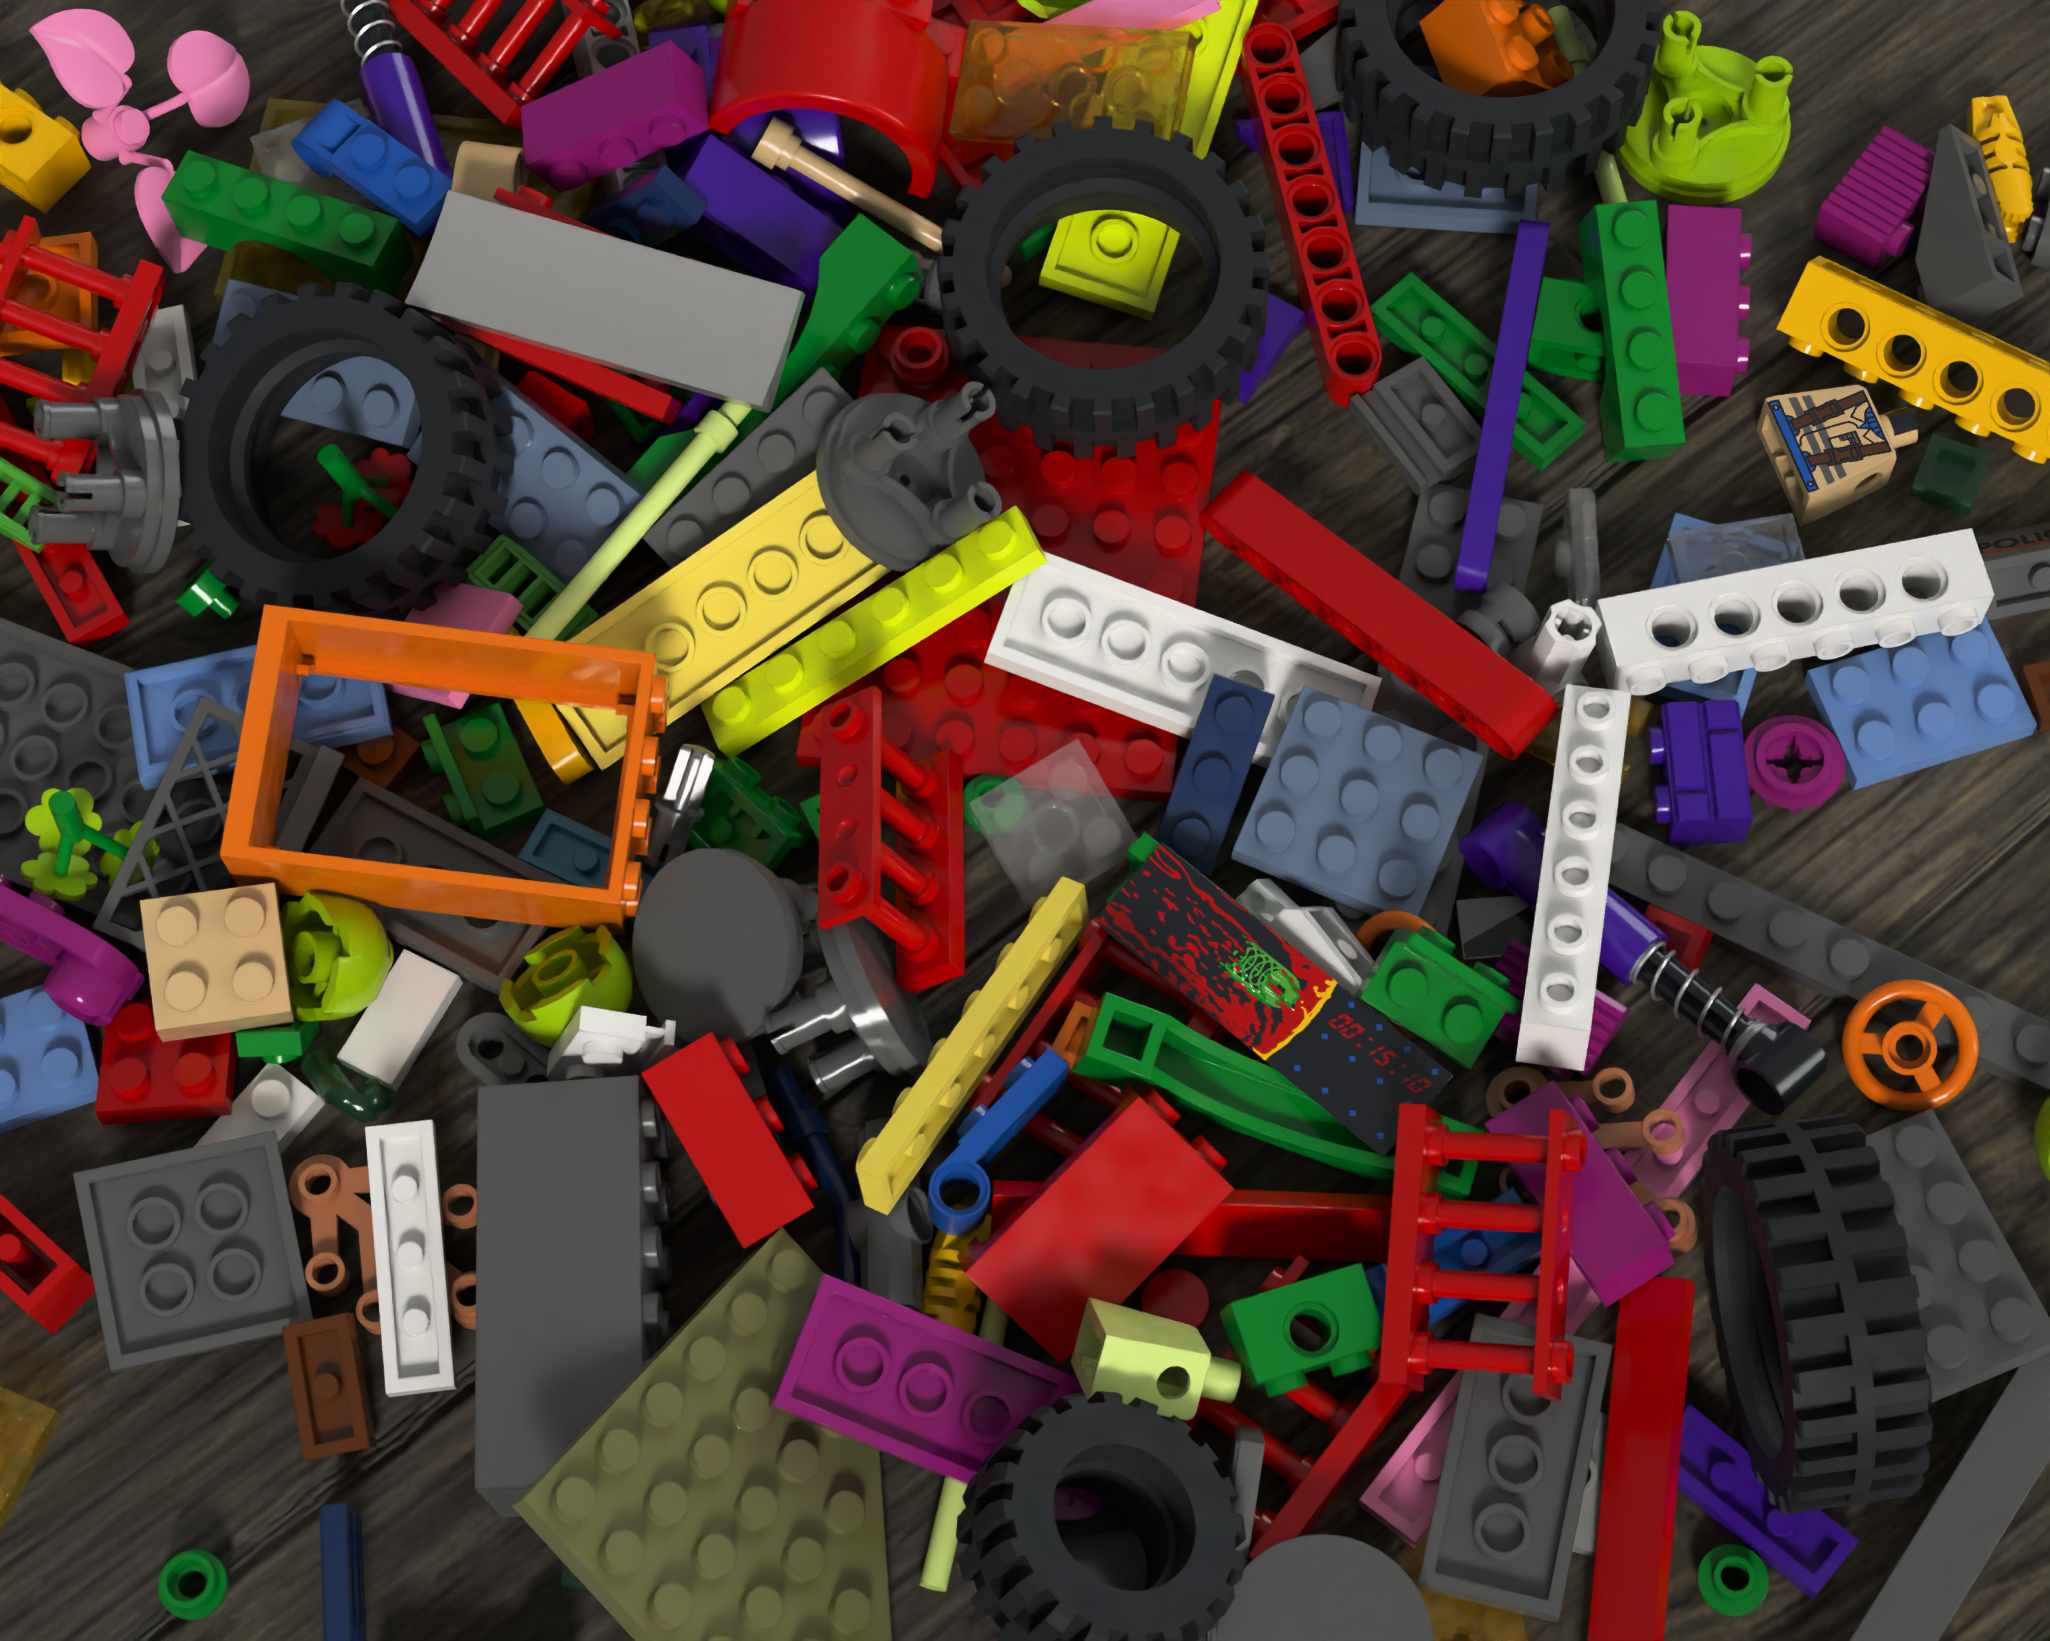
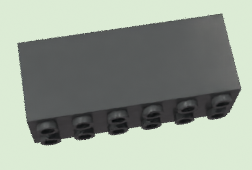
(563, 1266)

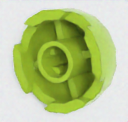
(333, 956)
(564, 975)

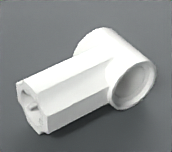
(1559, 648)

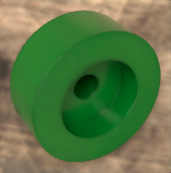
(204, 591)

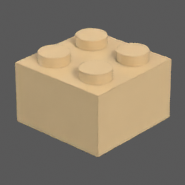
(217, 962)

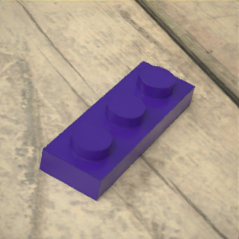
(1721, 1482)

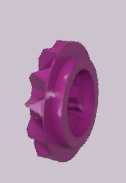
(1812, 746)

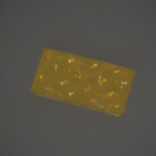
(1040, 74)

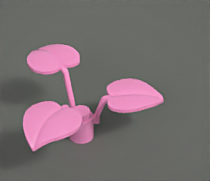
(91, 61)

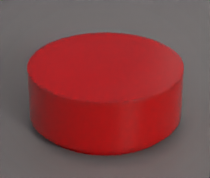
(1177, 1297)

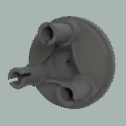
(906, 474)
(136, 486)
(720, 943)
(856, 996)
(1325, 1592)

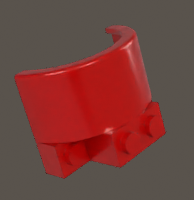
(847, 58)

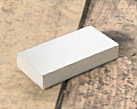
(400, 1020)

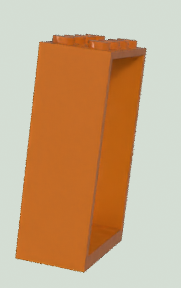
(455, 660)

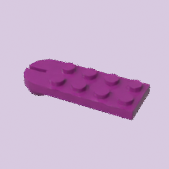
(86, 973)
(915, 1386)

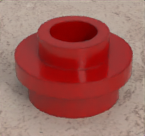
(914, 343)

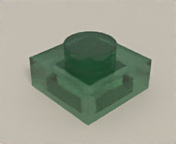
(1950, 474)

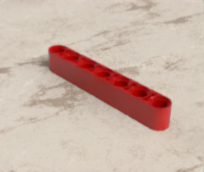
(1309, 187)
(1380, 615)

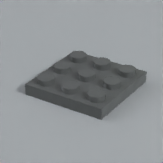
(192, 1250)

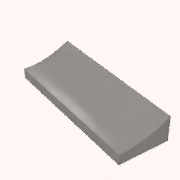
(607, 301)

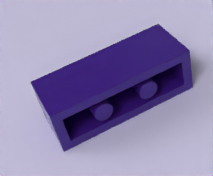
(757, 217)

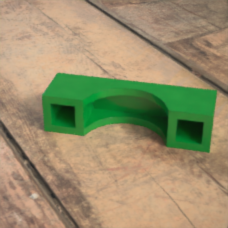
(232, 204)
(1641, 378)

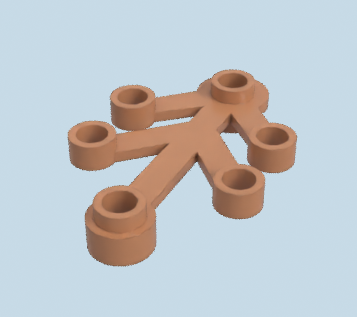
(1624, 1135)
(343, 1202)

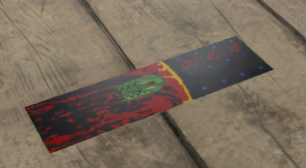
(1272, 997)

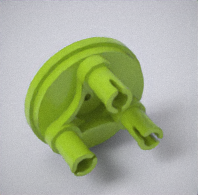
(1709, 120)

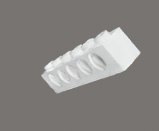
(1939, 565)
(1574, 879)

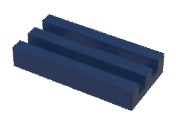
(342, 1573)

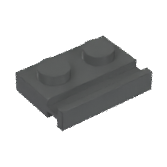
(1419, 425)

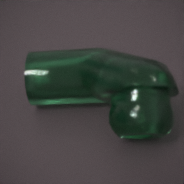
(339, 1093)

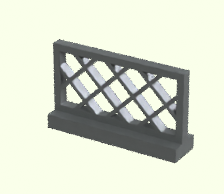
(295, 819)

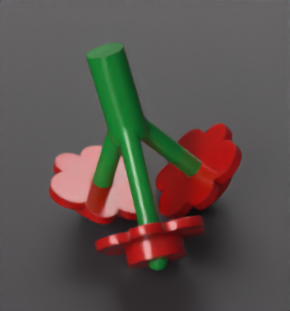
(374, 482)

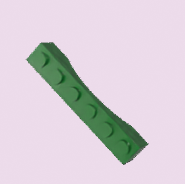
(858, 290)
(1221, 1086)

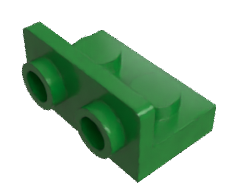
(485, 771)
(746, 817)
(1437, 995)

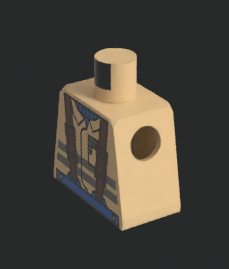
(1831, 446)

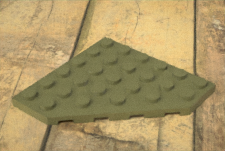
(706, 1504)

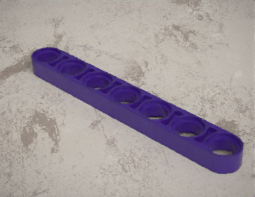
(1502, 408)

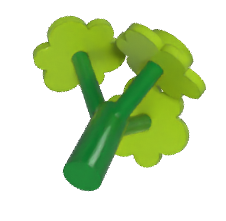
(68, 829)

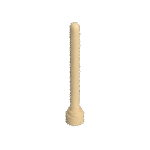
(783, 149)

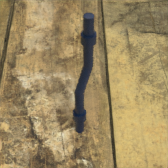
(809, 1132)

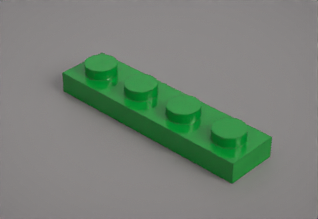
(1464, 359)

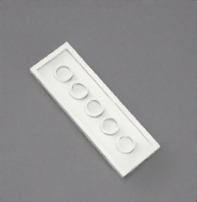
(1152, 652)

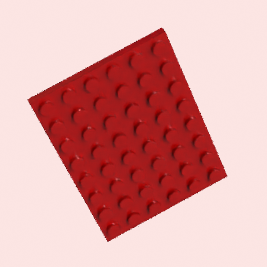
(1104, 513)

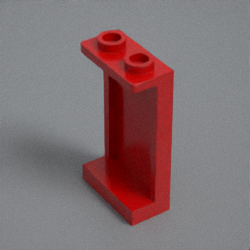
(1099, 1221)

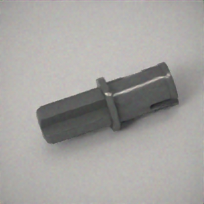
(680, 803)

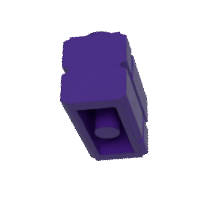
(1701, 772)

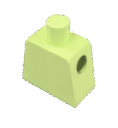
(1149, 1360)

